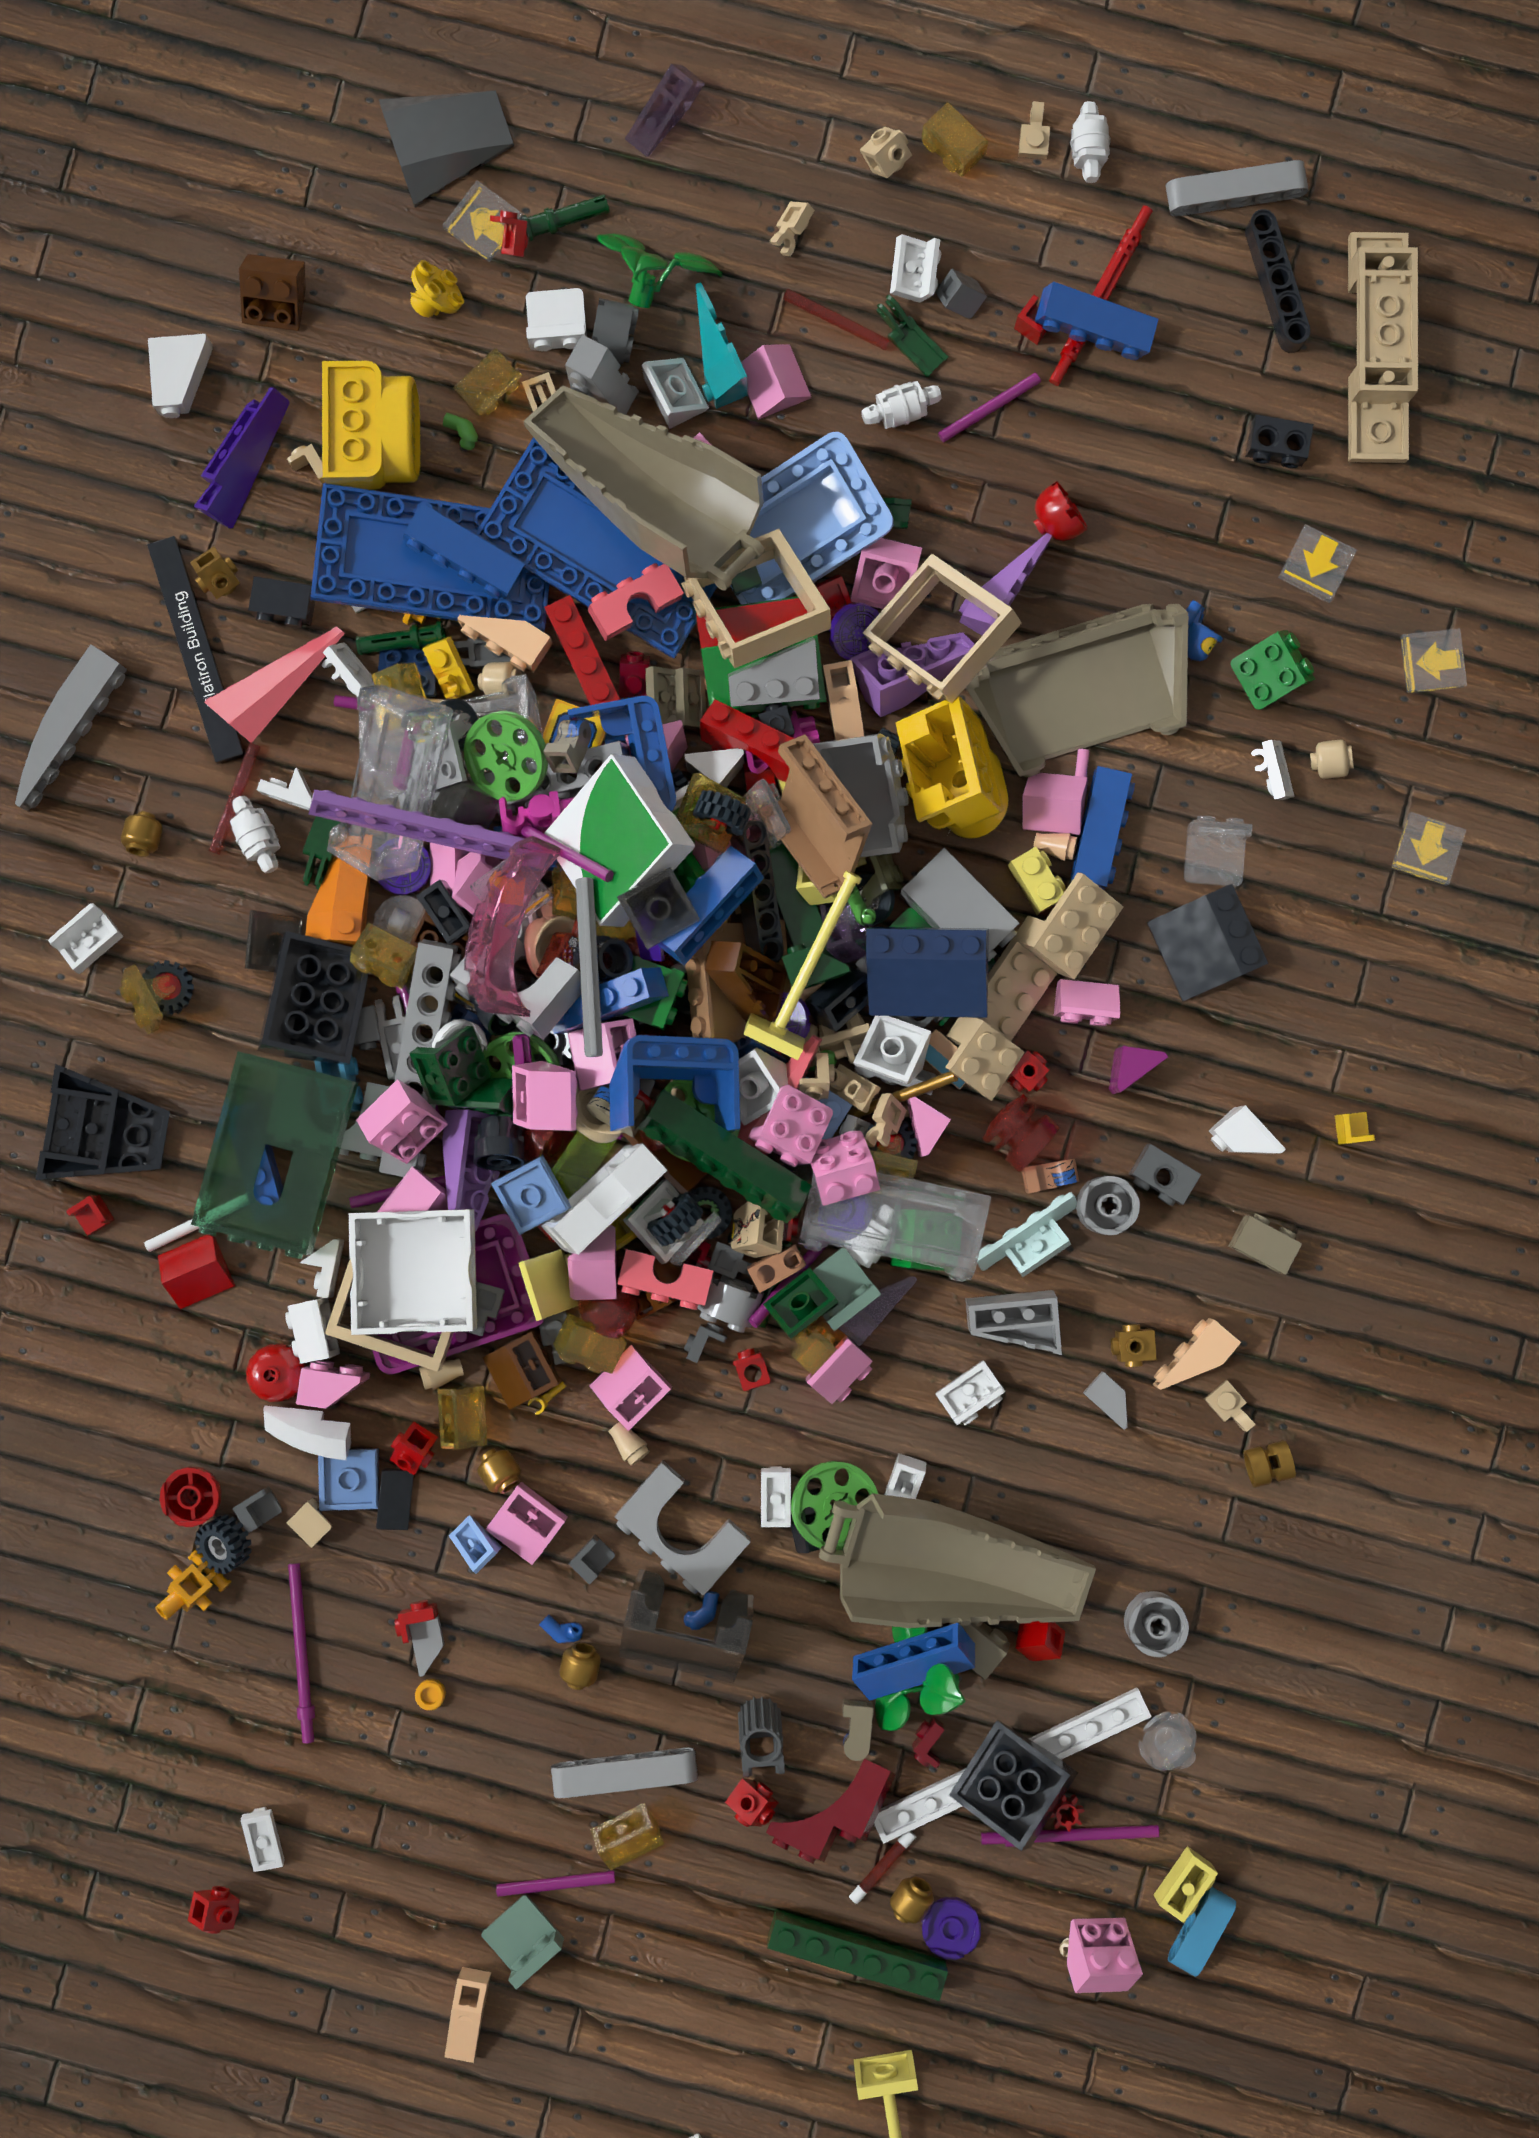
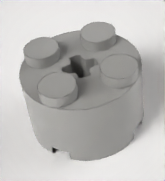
(1120, 1194)
(730, 1302)
(1164, 1638)

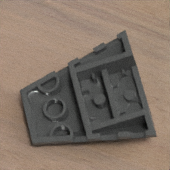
(444, 137)

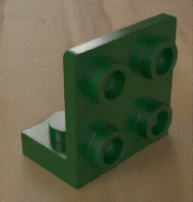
(452, 1069)

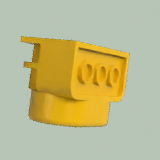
(368, 426)
(952, 769)

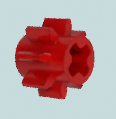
(1065, 1819)

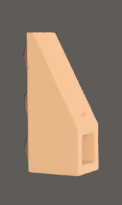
(514, 638)
(843, 700)
(1203, 1352)
(467, 2014)

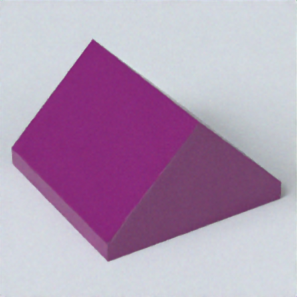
(1132, 1064)

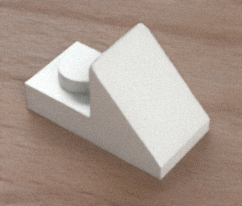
(296, 794)
(329, 1259)

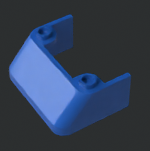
(642, 722)
(706, 1061)

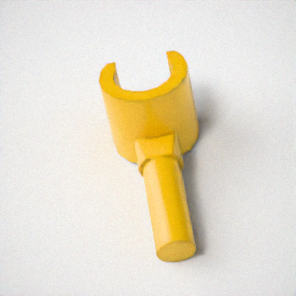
(545, 1398)

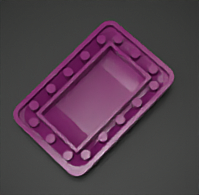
(496, 1261)

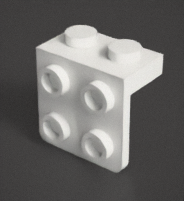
(555, 319)

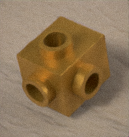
(215, 573)
(1144, 1345)

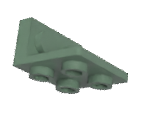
(847, 1284)
(523, 1939)

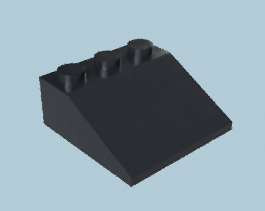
(1207, 942)
(1013, 1785)

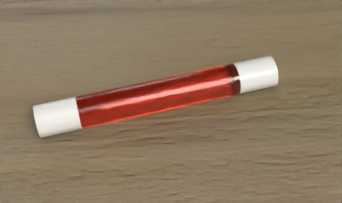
(882, 1866)

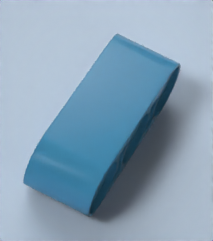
(1202, 1932)

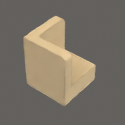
(310, 1523)

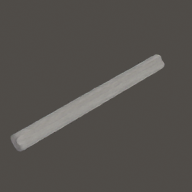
(589, 967)

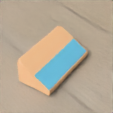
(939, 1054)

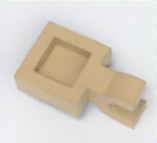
(1034, 137)
(792, 222)
(889, 1117)
(1228, 1404)

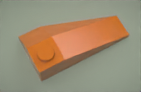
(340, 905)

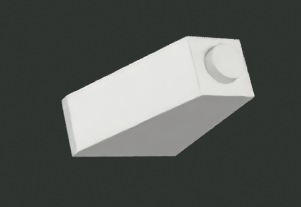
(177, 371)

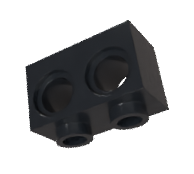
(1279, 432)

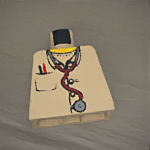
(755, 1232)

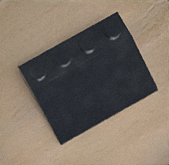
(313, 1001)

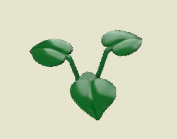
(641, 261)
(937, 1696)

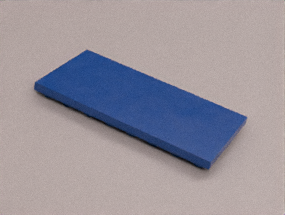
(577, 548)
(369, 565)

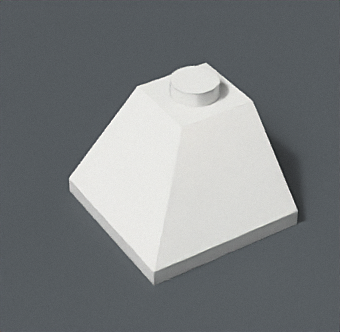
(1244, 1133)

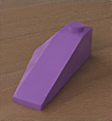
(1004, 586)
(892, 689)
(465, 1182)

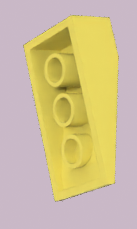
(548, 1283)

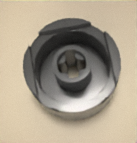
(613, 325)

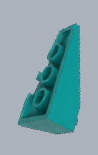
(722, 367)

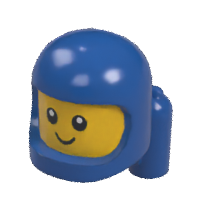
(1200, 638)

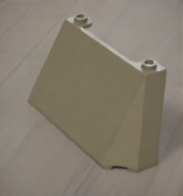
(1086, 685)

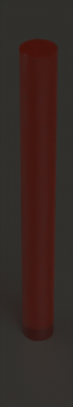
(836, 319)
(237, 790)

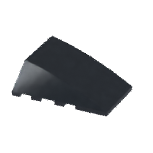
(99, 1130)

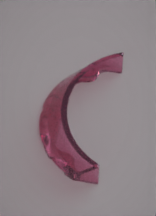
(497, 926)

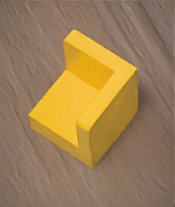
(1353, 1128)

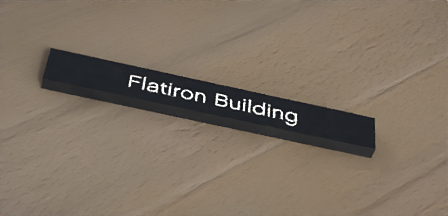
(194, 645)

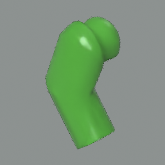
(465, 430)

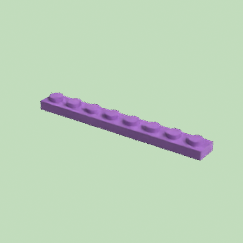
(411, 824)

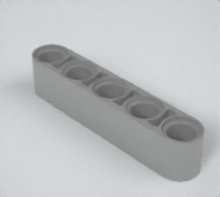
(1237, 188)
(624, 1772)

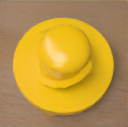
(435, 290)

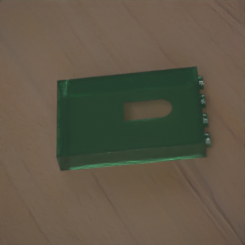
(283, 1109)

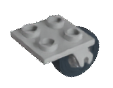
(452, 766)

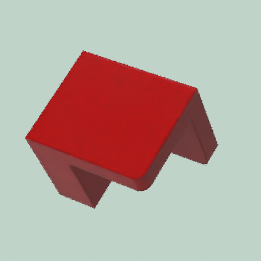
(1026, 322)
(91, 1214)
(1040, 1640)

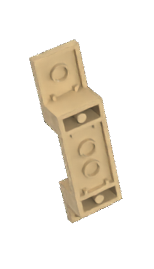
(1386, 372)
(1021, 978)

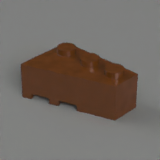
(747, 979)

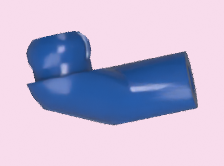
(704, 1615)
(561, 1632)

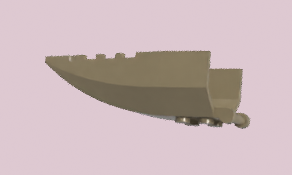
(660, 489)
(937, 1565)

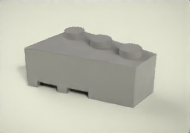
(595, 373)
(778, 678)
(1017, 1318)

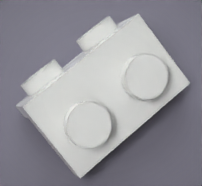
(915, 268)
(86, 937)
(970, 1393)

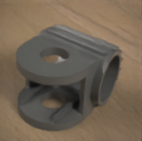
(758, 1720)

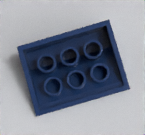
(927, 971)

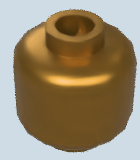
(141, 834)
(499, 1471)
(580, 1666)
(912, 1900)

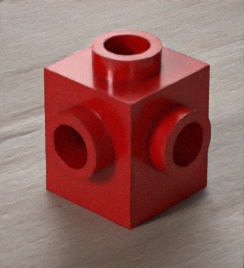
(1020, 1081)
(413, 1448)
(752, 1803)
(214, 1909)

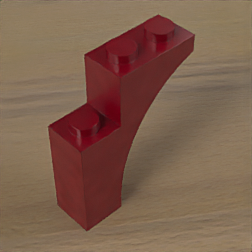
(851, 1813)

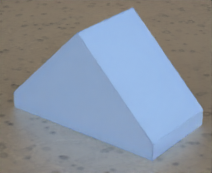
(474, 1543)

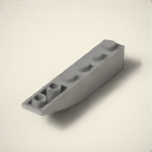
(67, 720)

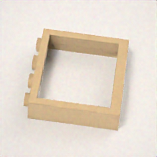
(907, 601)
(776, 638)
(380, 1344)

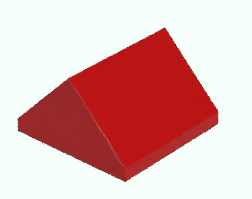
(194, 1271)

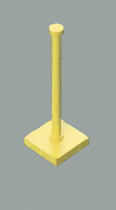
(775, 1033)
(885, 2077)

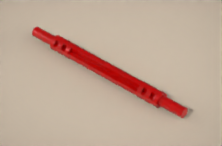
(1105, 287)

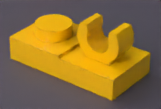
(448, 668)

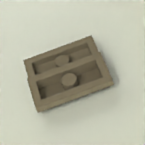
(678, 694)

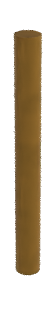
(912, 1091)

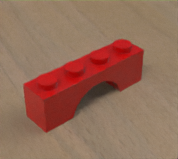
(581, 651)
(731, 729)

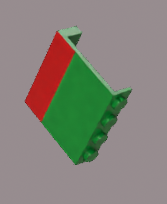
(743, 622)

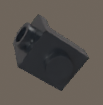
(778, 717)

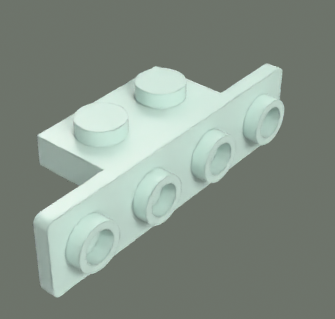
(1034, 1240)

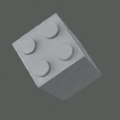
(954, 899)

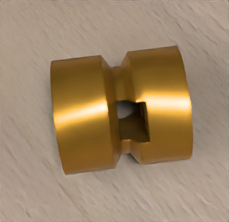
(1259, 1466)

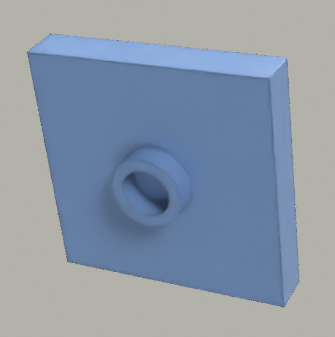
(531, 1195)
(351, 1482)

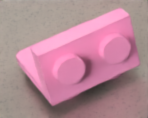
(793, 1127)
(844, 1168)

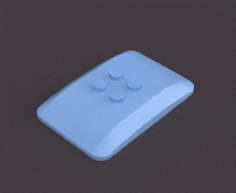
(823, 510)

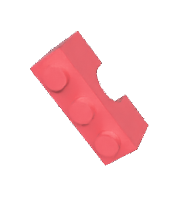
(655, 586)
(638, 1275)

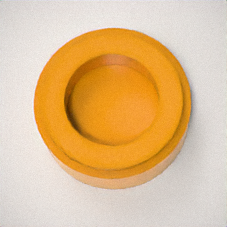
(430, 1694)

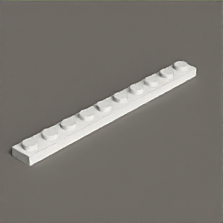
(1059, 1740)

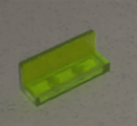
(579, 1163)

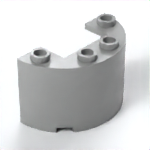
(873, 780)

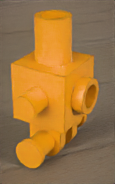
(190, 1587)

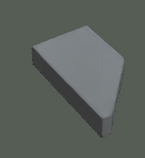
(1108, 1398)
(427, 1642)

